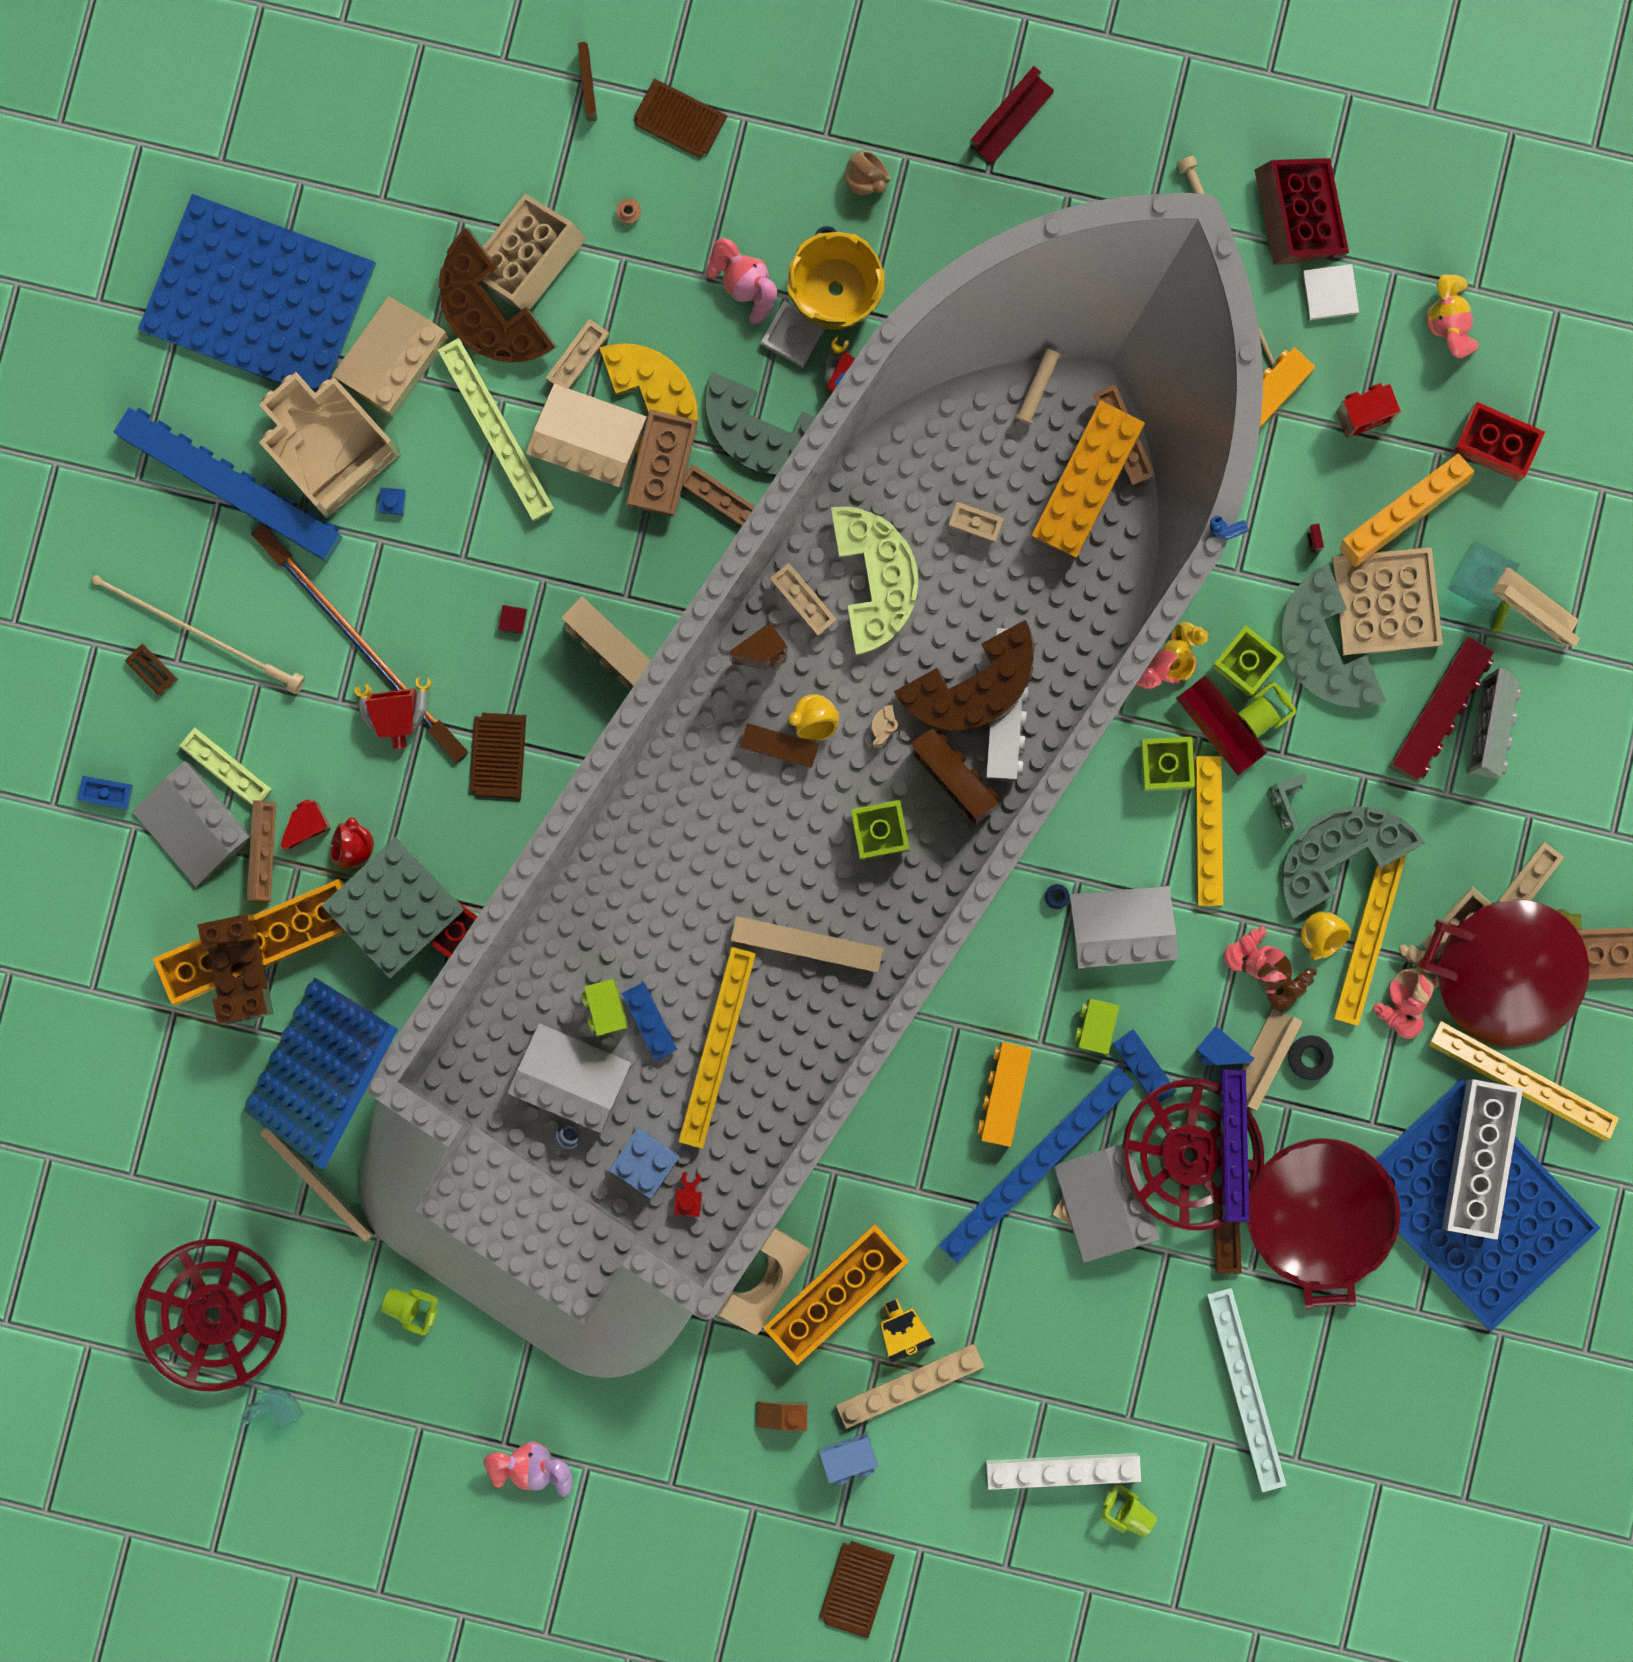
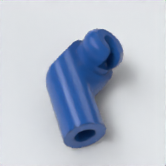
(1225, 530)

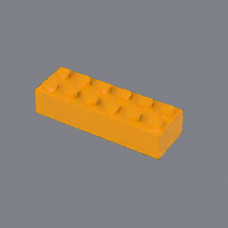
(1088, 479)
(835, 1294)

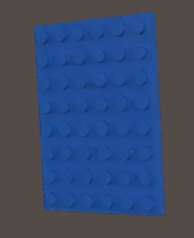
(256, 294)
(319, 1071)
(1537, 1226)

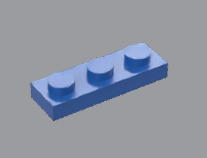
(649, 1021)
(1142, 1064)

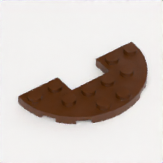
(475, 315)
(981, 697)

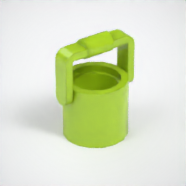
(1261, 714)

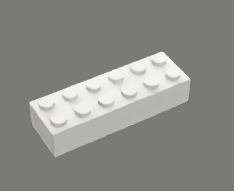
(1482, 1159)

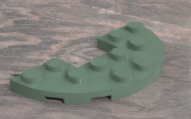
(744, 437)
(1313, 652)
(1336, 839)

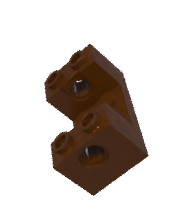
(229, 943)

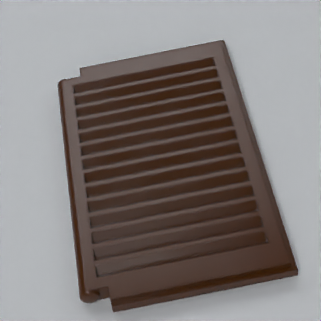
(679, 119)
(498, 755)
(856, 1588)

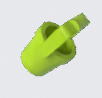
(405, 1306)
(1132, 1514)

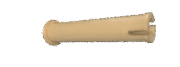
(1038, 386)

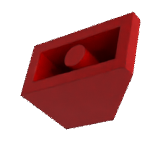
(304, 824)

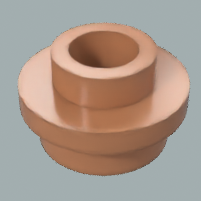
(628, 218)

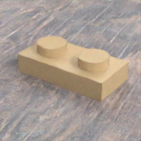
(975, 522)

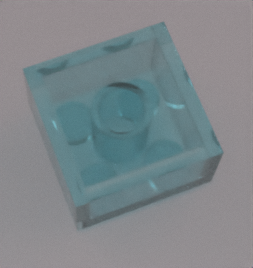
(1479, 574)

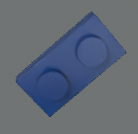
(105, 792)

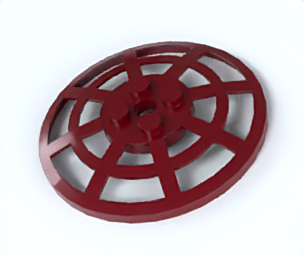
(1172, 1153)
(196, 1320)

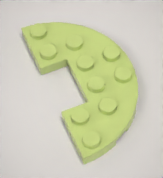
(890, 575)

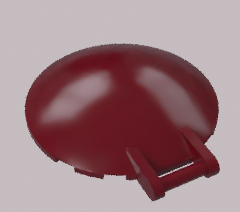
(1510, 971)
(1323, 1217)

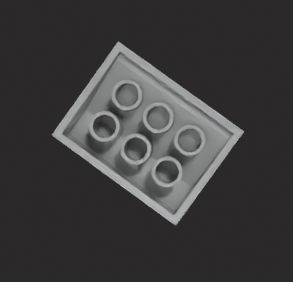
(1493, 725)
(192, 823)
(1123, 927)
(569, 1078)
(1102, 1205)

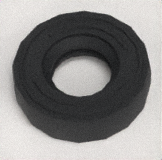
(1321, 1046)

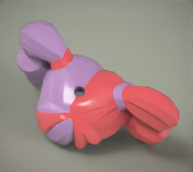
(529, 1472)

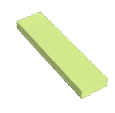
(224, 767)

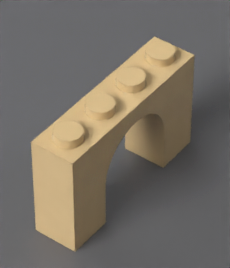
(754, 1307)

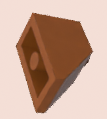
(782, 1415)

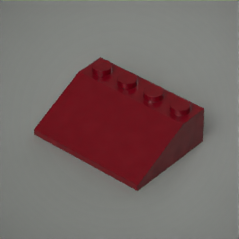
(1301, 210)

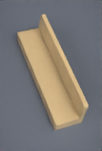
(1536, 607)
(1268, 1054)

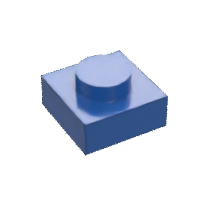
(392, 501)

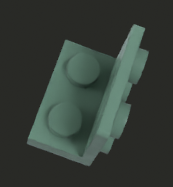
(1279, 798)

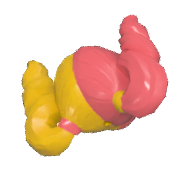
(1456, 316)
(1176, 658)

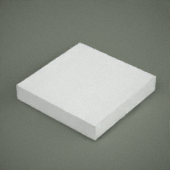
(1330, 292)
(792, 335)

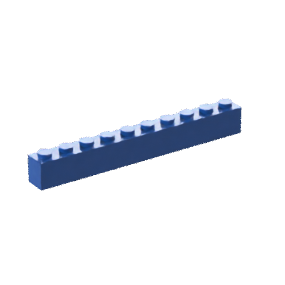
(228, 484)
(1036, 1164)

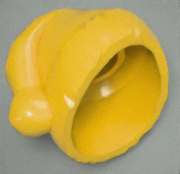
(814, 718)
(1324, 934)

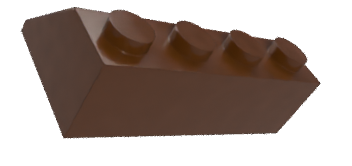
(954, 776)

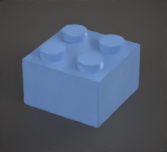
(644, 1162)
(848, 1458)

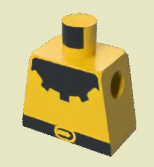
(903, 1331)

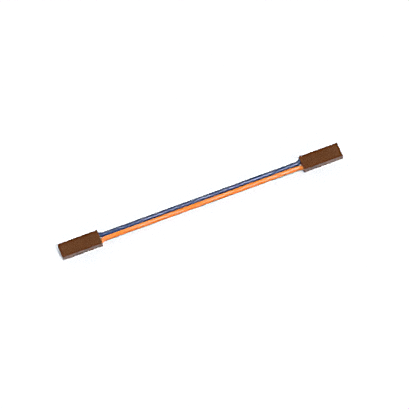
(281, 556)

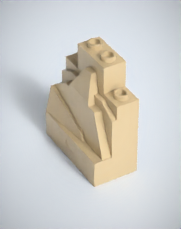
(324, 441)

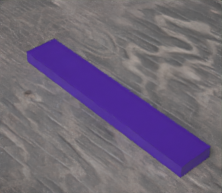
(1234, 1146)

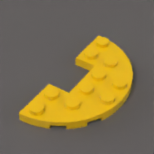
(658, 377)

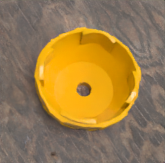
(835, 260)

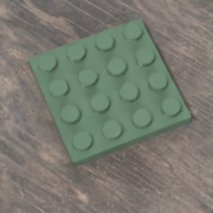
(393, 908)

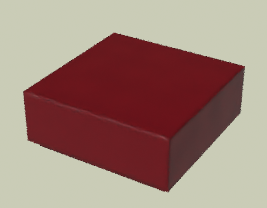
(1315, 538)
(513, 619)

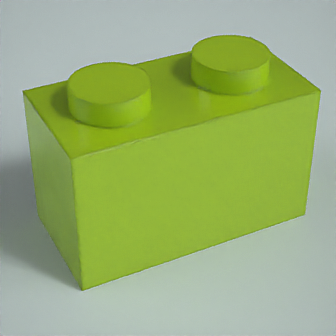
(1097, 1026)

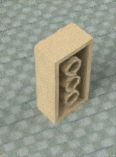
(606, 641)

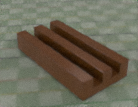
(165, 684)

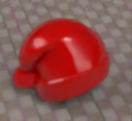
(351, 844)

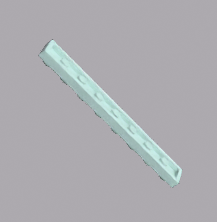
(1246, 1390)

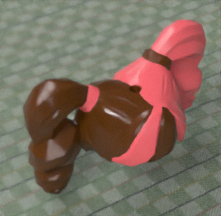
(1269, 967)

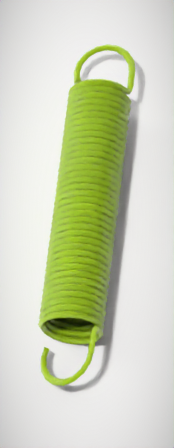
(1500, 618)

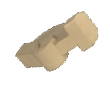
(883, 726)

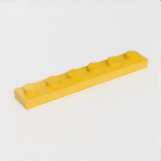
(1209, 831)

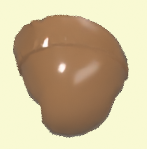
(866, 174)

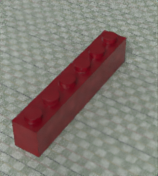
(1441, 709)

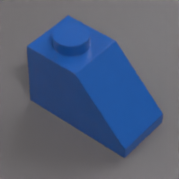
(1222, 1050)

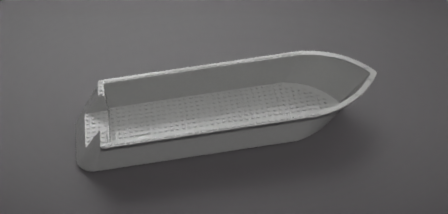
(687, 830)

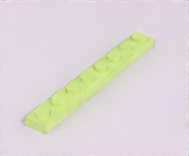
(496, 429)

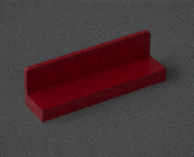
(1011, 116)
(1221, 725)

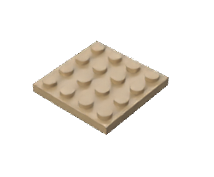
(1388, 602)

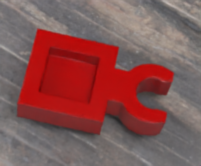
(688, 1200)

